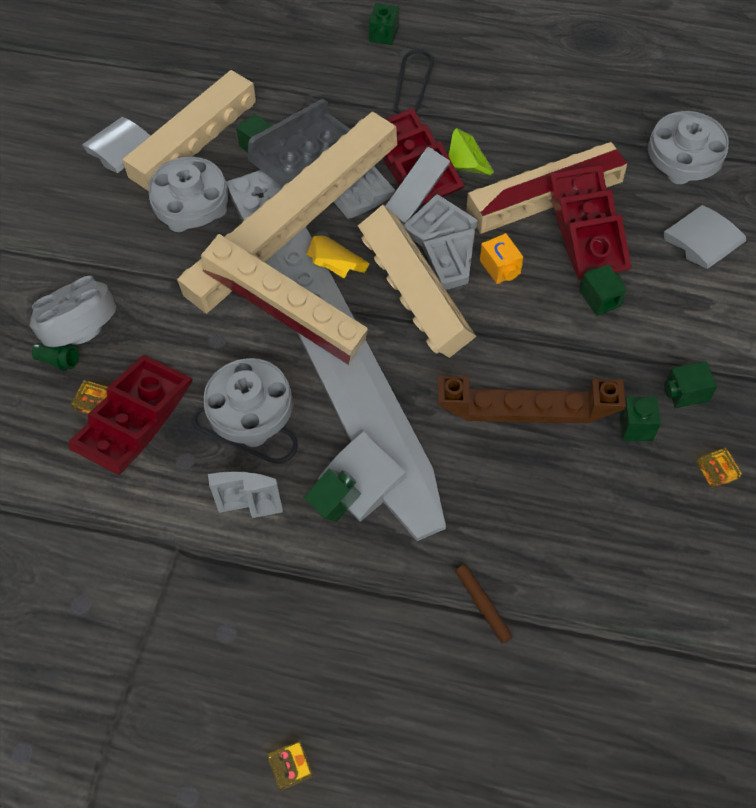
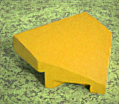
(334, 256)

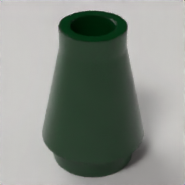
(61, 357)

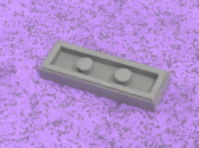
(417, 184)

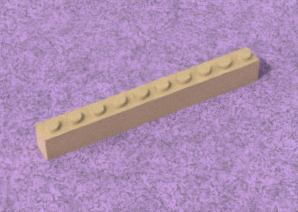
(298, 203)

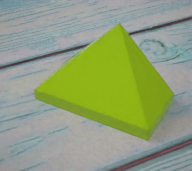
(467, 155)

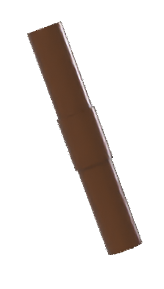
(484, 604)

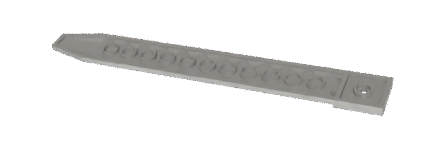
(357, 389)

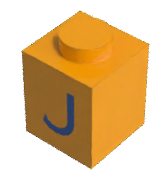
(501, 258)

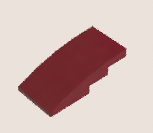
(411, 143)
(589, 220)
(130, 414)

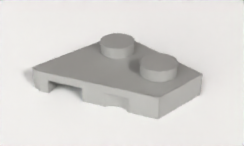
(438, 220)
(451, 257)

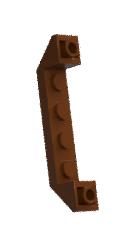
(545, 406)

